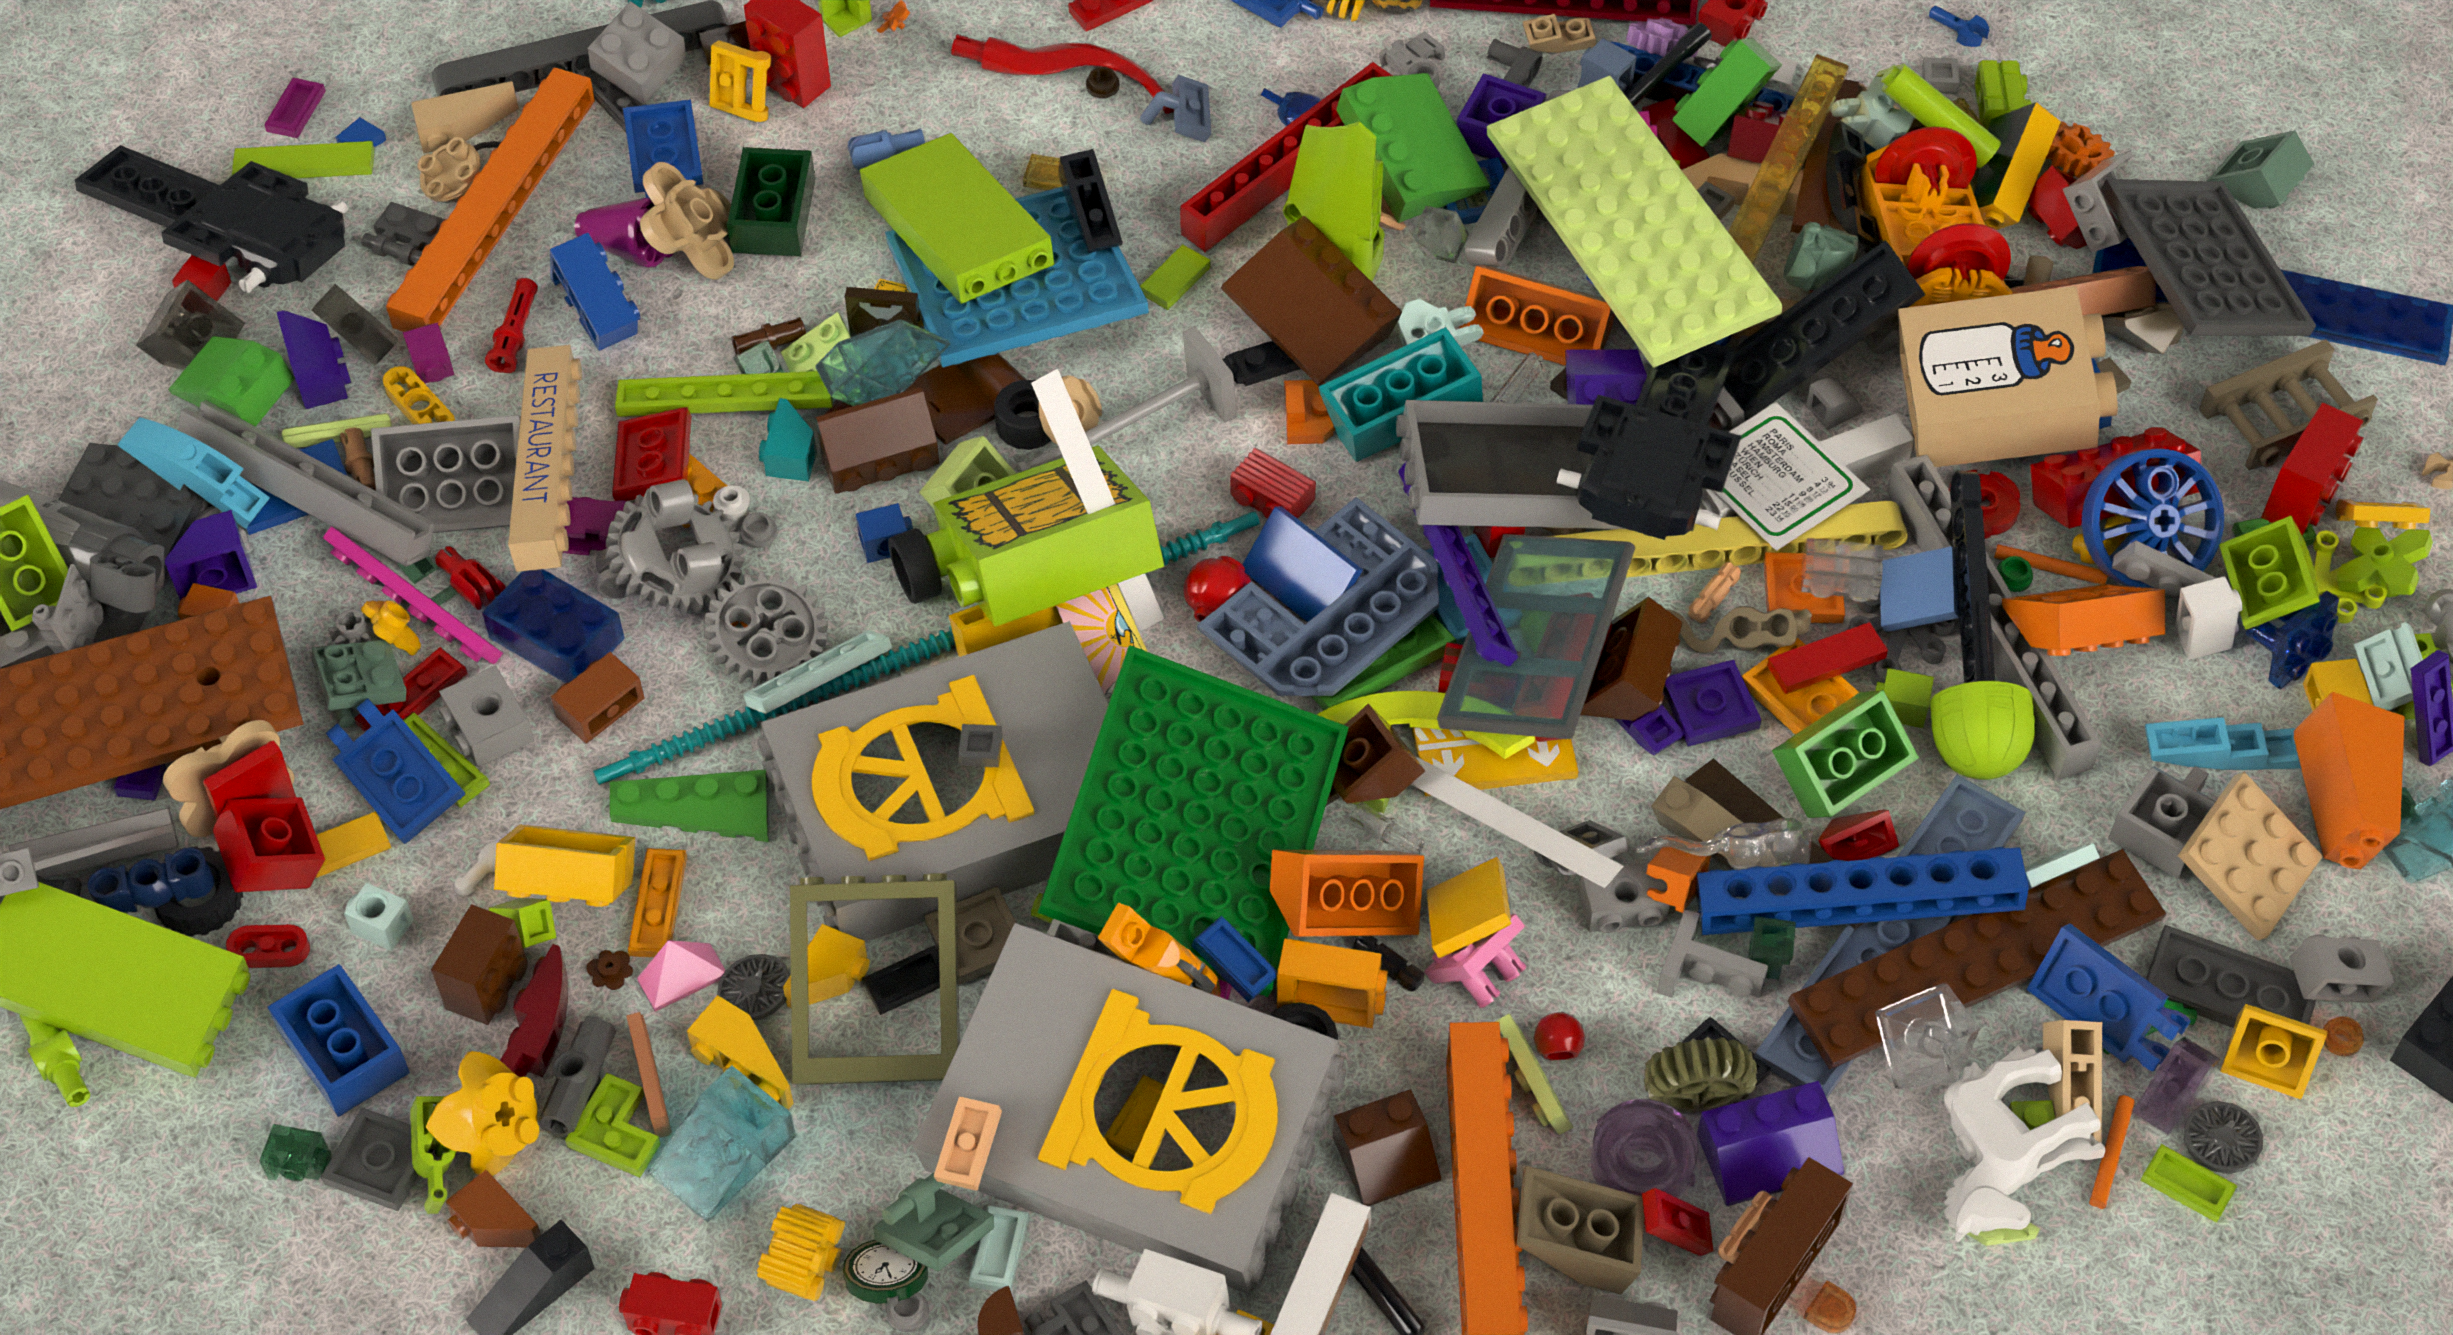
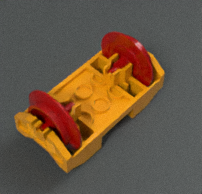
(1931, 216)

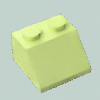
(967, 467)

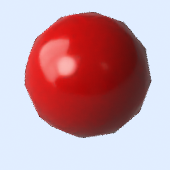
(1559, 1036)

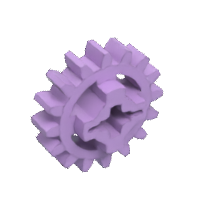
(1656, 35)

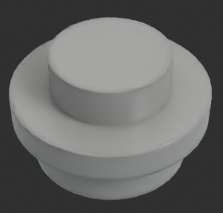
(758, 530)
(908, 1313)

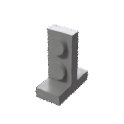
(1708, 963)

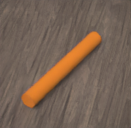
(2053, 565)
(2112, 1153)

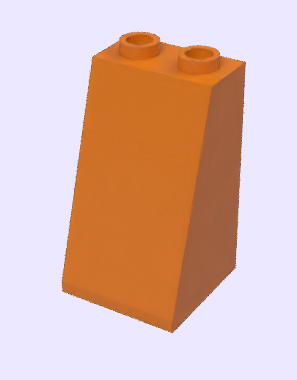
(2352, 777)

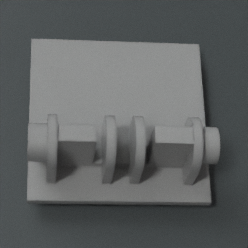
(73, 619)

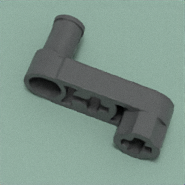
(1523, 61)

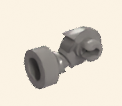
(2440, 611)

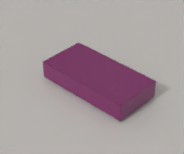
(295, 107)

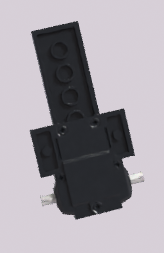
(250, 216)
(1660, 451)

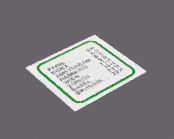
(1785, 478)

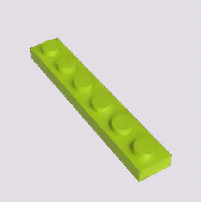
(721, 393)

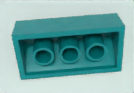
(1371, 397)

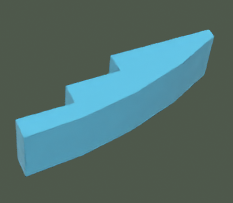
(2221, 746)

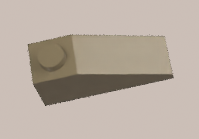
(1692, 814)

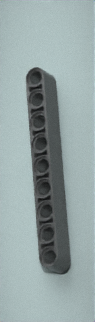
(532, 62)

